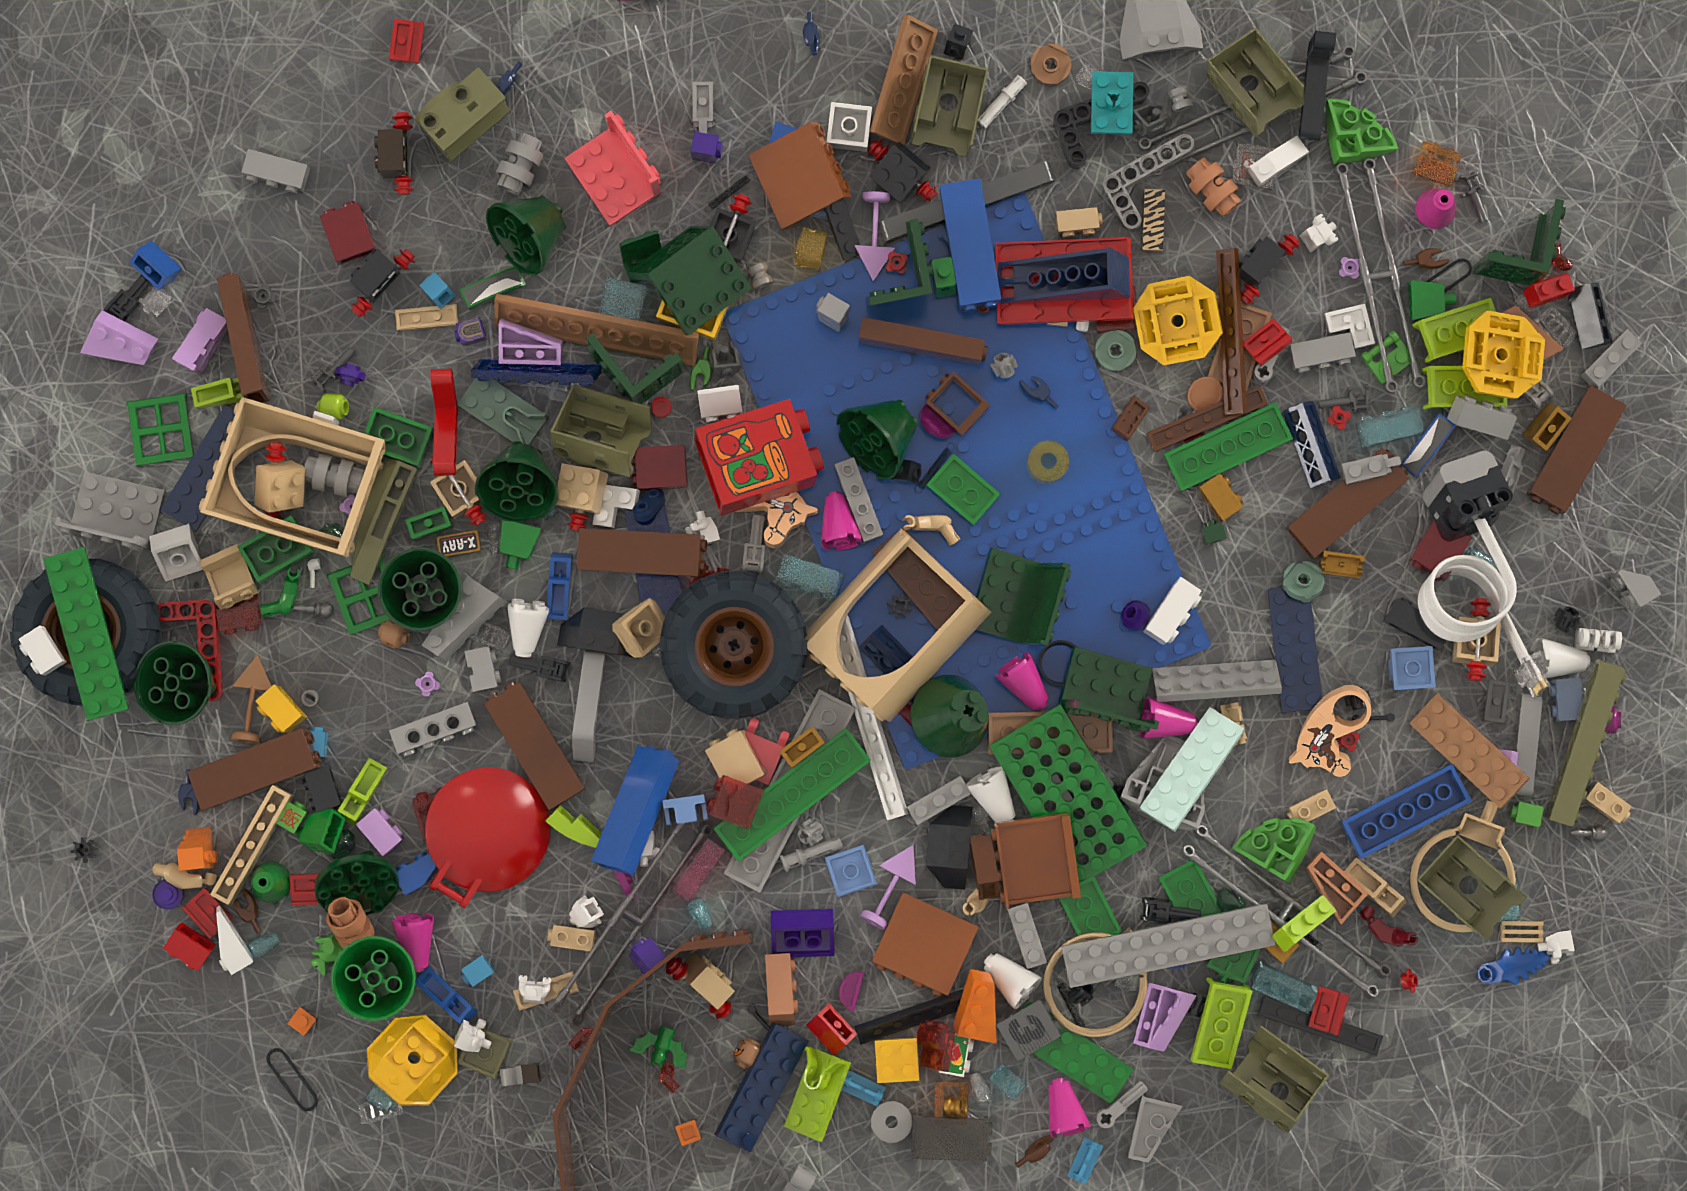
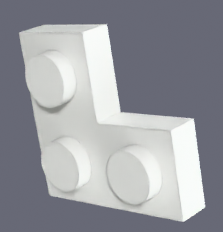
(1352, 319)
(615, 498)

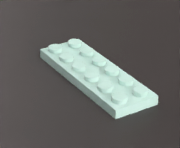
(1192, 769)

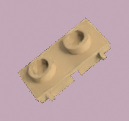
(1233, 712)

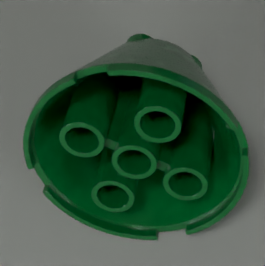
(526, 231)
(877, 435)
(517, 485)
(404, 578)
(173, 683)
(949, 716)

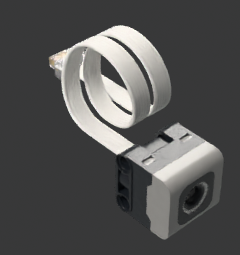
(1465, 498)

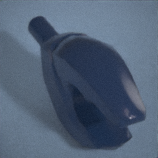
(811, 35)
(508, 79)
(1039, 394)
(186, 791)

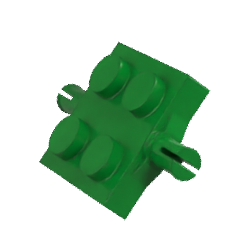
(1234, 966)

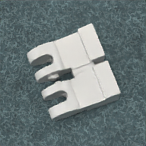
(1602, 640)

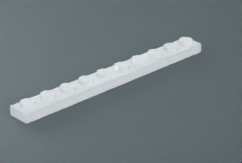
(872, 732)

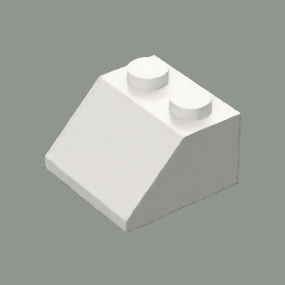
(719, 403)
(176, 552)

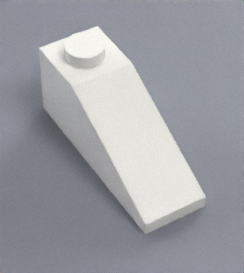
(1277, 161)
(233, 950)

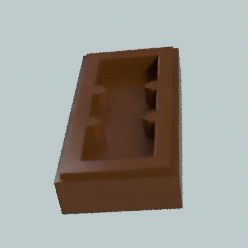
(1130, 418)

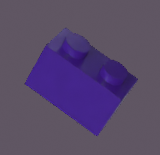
(706, 147)
(646, 955)

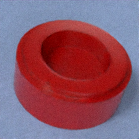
(661, 407)

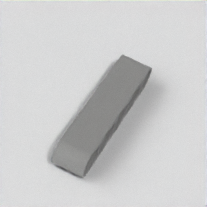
(1527, 738)

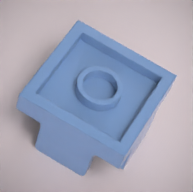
(1412, 668)
(685, 809)

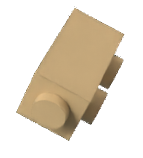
(1078, 221)
(1607, 803)
(1312, 806)
(571, 937)

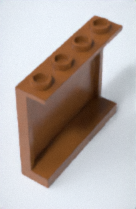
(799, 174)
(1036, 859)
(924, 945)

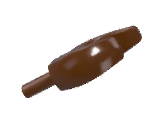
(1424, 259)
(249, 913)
(1036, 1151)

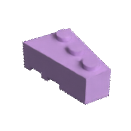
(118, 340)
(201, 342)
(527, 346)
(1161, 1016)

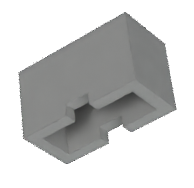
(483, 667)

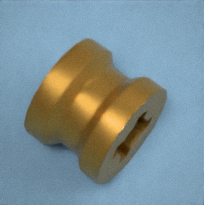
(955, 1106)

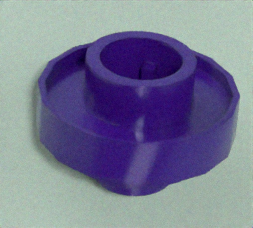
(350, 374)
(1135, 615)
(166, 895)

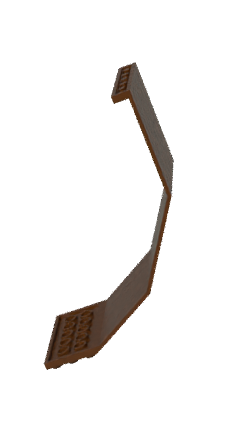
(560, 1117)

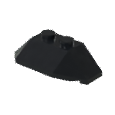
(592, 631)
(949, 846)

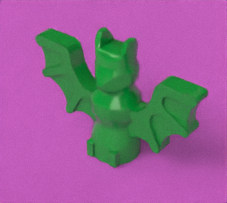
(662, 1043)

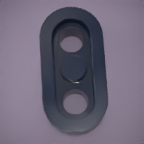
(649, 505)

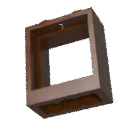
(982, 406)
(984, 867)

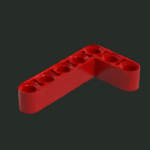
(445, 422)
(203, 640)

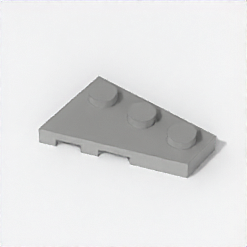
(1151, 1125)

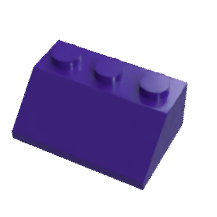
(803, 932)

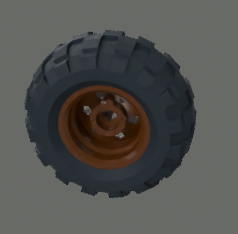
(131, 627)
(742, 688)

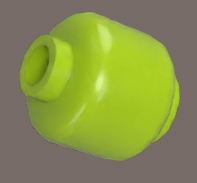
(333, 405)

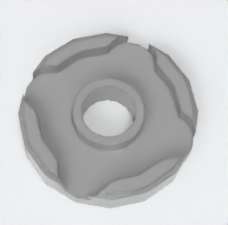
(879, 1126)

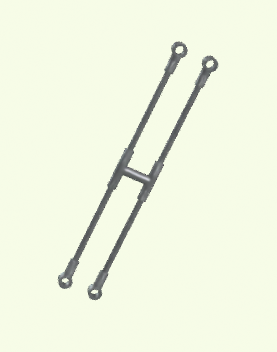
(1244, 130)
(1390, 273)
(1290, 904)
(638, 923)

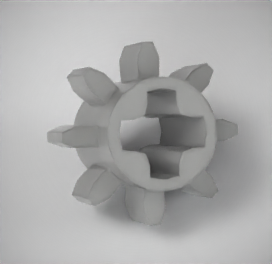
(1004, 365)
(810, 832)

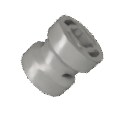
(1180, 99)
(760, 277)

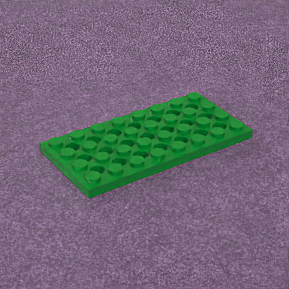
(1071, 781)

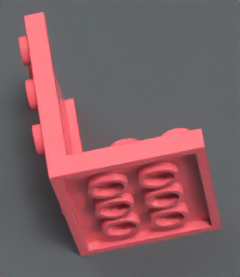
(615, 171)

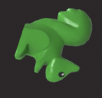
(328, 952)

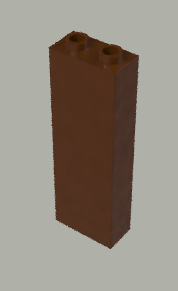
(243, 338)
(922, 341)
(1576, 450)
(1343, 509)
(641, 552)
(534, 745)
(254, 769)

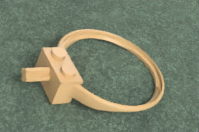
(1473, 828)
(1143, 986)

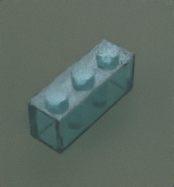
(1389, 426)
(810, 576)
(1284, 987)

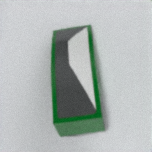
(487, 288)

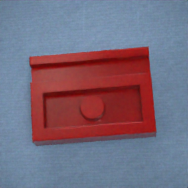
(406, 41)
(1267, 342)
(302, 889)
(203, 912)
(1329, 1010)

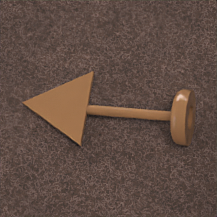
(253, 679)

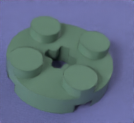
(1113, 339)
(1300, 591)

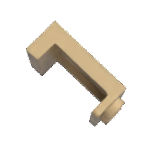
(229, 577)
(735, 758)

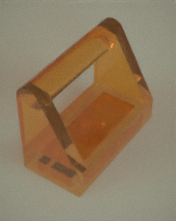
(939, 1095)

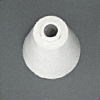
(1560, 658)
(993, 794)
(1011, 979)

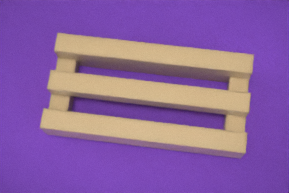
(1503, 931)

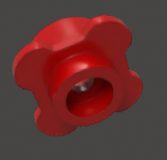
(901, 258)
(1332, 419)
(1351, 744)
(1409, 980)

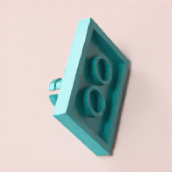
(1112, 103)

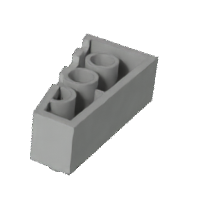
(475, 607)

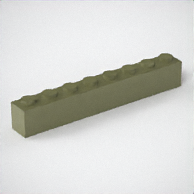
(1585, 742)

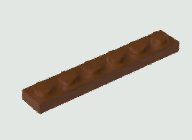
(1201, 421)

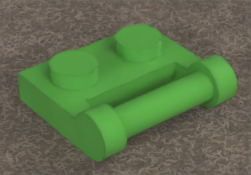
(1397, 359)

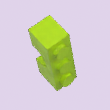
(1303, 923)

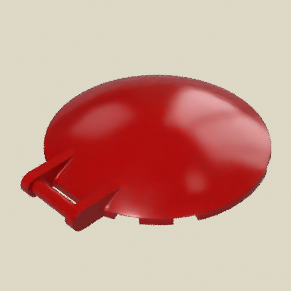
(485, 832)

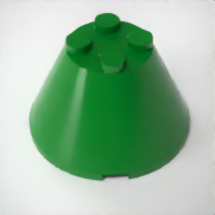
(373, 978)

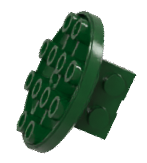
(358, 878)

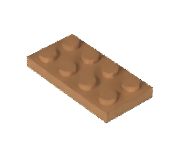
(1252, 321)

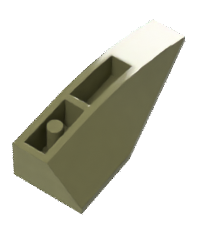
(381, 515)

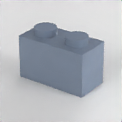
(1566, 699)

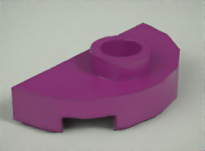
(934, 424)
(624, 881)
(850, 989)

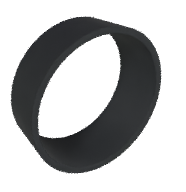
(1054, 643)

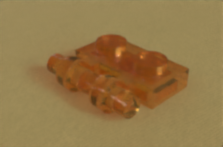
(1436, 169)

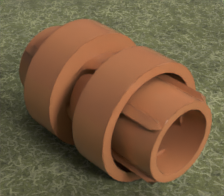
(1207, 180)
(348, 921)

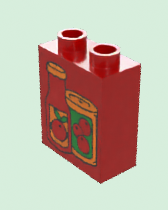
(757, 456)

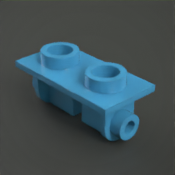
(863, 1088)
(1085, 1160)

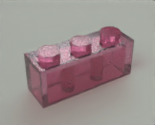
(698, 870)

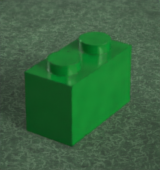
(429, 523)

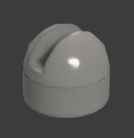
(308, 701)

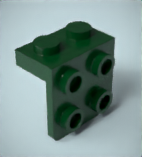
(638, 249)

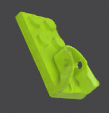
(1447, 331)
(1449, 381)
(1221, 1024)
(817, 1094)

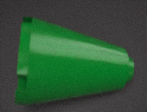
(277, 882)

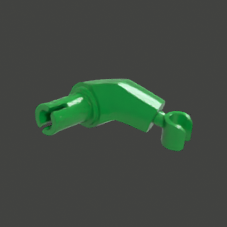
(287, 598)

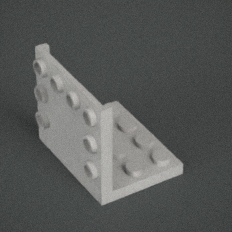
(115, 512)

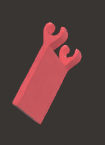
(765, 750)

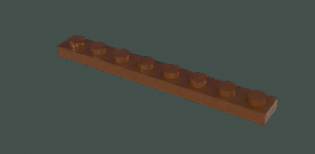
(1232, 336)

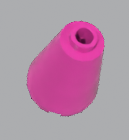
(1435, 208)
(839, 525)
(1024, 681)
(1171, 719)
(415, 936)
(1065, 1110)

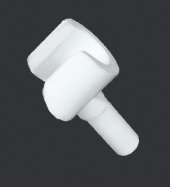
(313, 564)

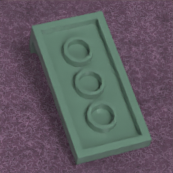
(503, 411)

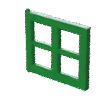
(160, 429)
(366, 595)

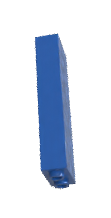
(970, 244)
(635, 809)

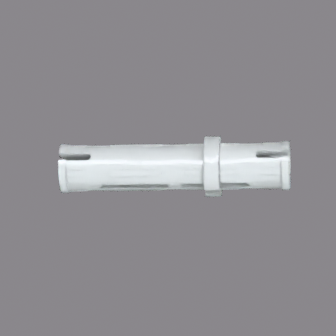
(1008, 94)

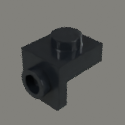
(957, 41)
(909, 471)

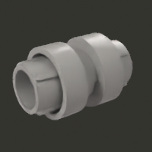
(522, 156)
(325, 473)

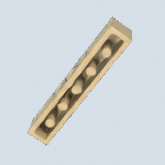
(251, 845)

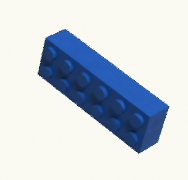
(1405, 811)

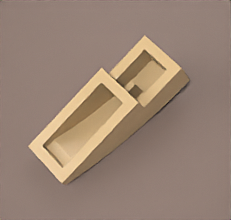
(1378, 889)

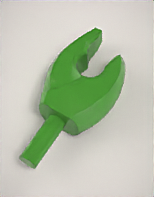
(702, 367)

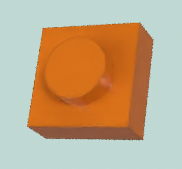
(302, 1021)
(688, 1132)

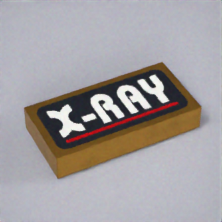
(459, 543)

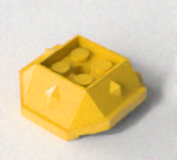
(1156, 316)
(1519, 350)
(408, 1082)

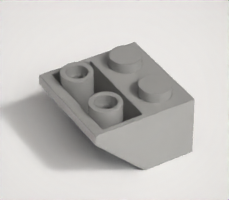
(1634, 588)

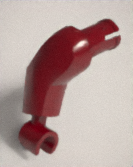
(1391, 935)

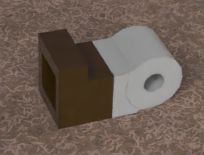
(520, 1074)

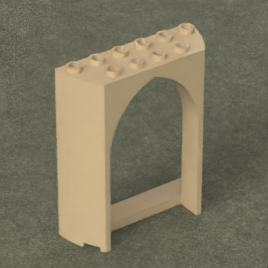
(258, 426)
(892, 691)

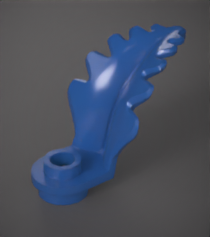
(1512, 966)

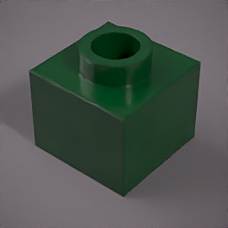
(1213, 532)

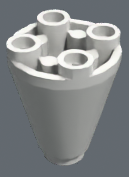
(526, 625)

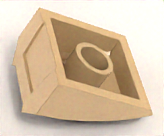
(640, 628)

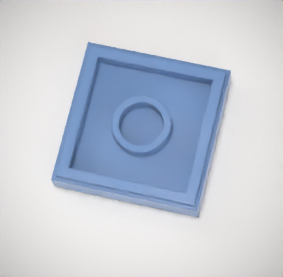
(850, 870)

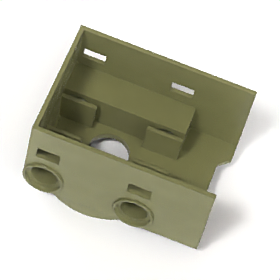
(1277, 85)
(456, 109)
(955, 127)
(619, 430)
(1490, 900)
(1270, 1065)

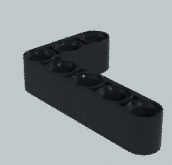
(1318, 54)
(1075, 121)

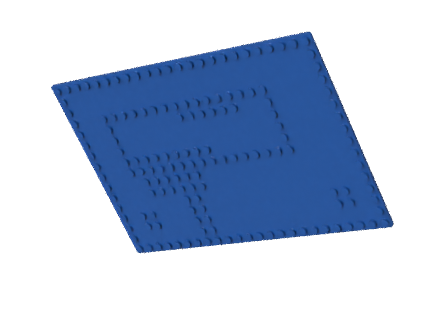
(1090, 518)

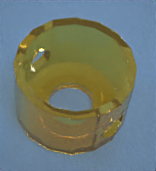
(810, 249)
(1043, 474)

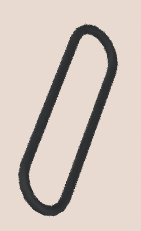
(1449, 266)
(284, 1084)

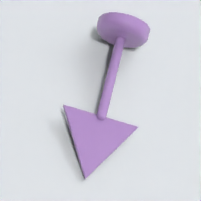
(874, 256)
(902, 866)

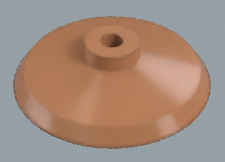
(1204, 393)

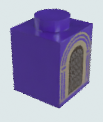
(470, 331)

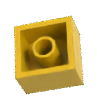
(281, 709)
(896, 1060)

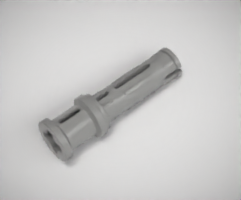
(801, 856)

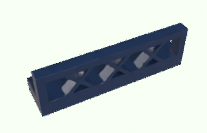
(1319, 445)
(887, 648)

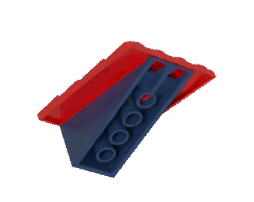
(1064, 281)

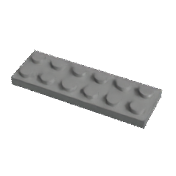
(1216, 680)

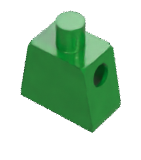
(943, 277)
(1427, 299)
(518, 542)
(322, 831)

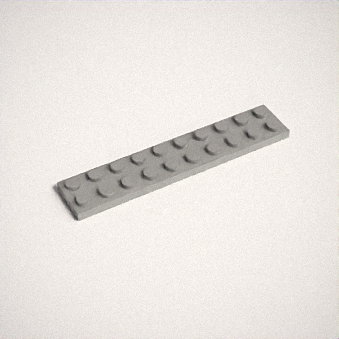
(828, 718)
(1168, 945)

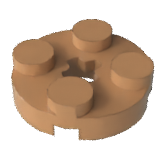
(1046, 54)

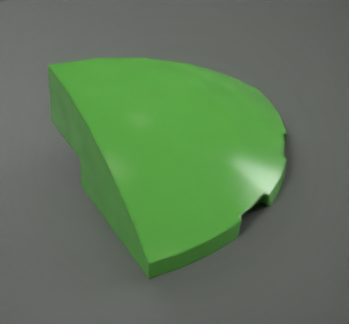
(1355, 133)
(1277, 845)

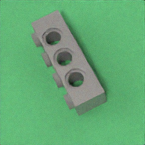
(858, 500)
(401, 734)

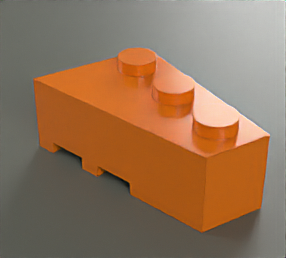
(197, 850)
(976, 1009)

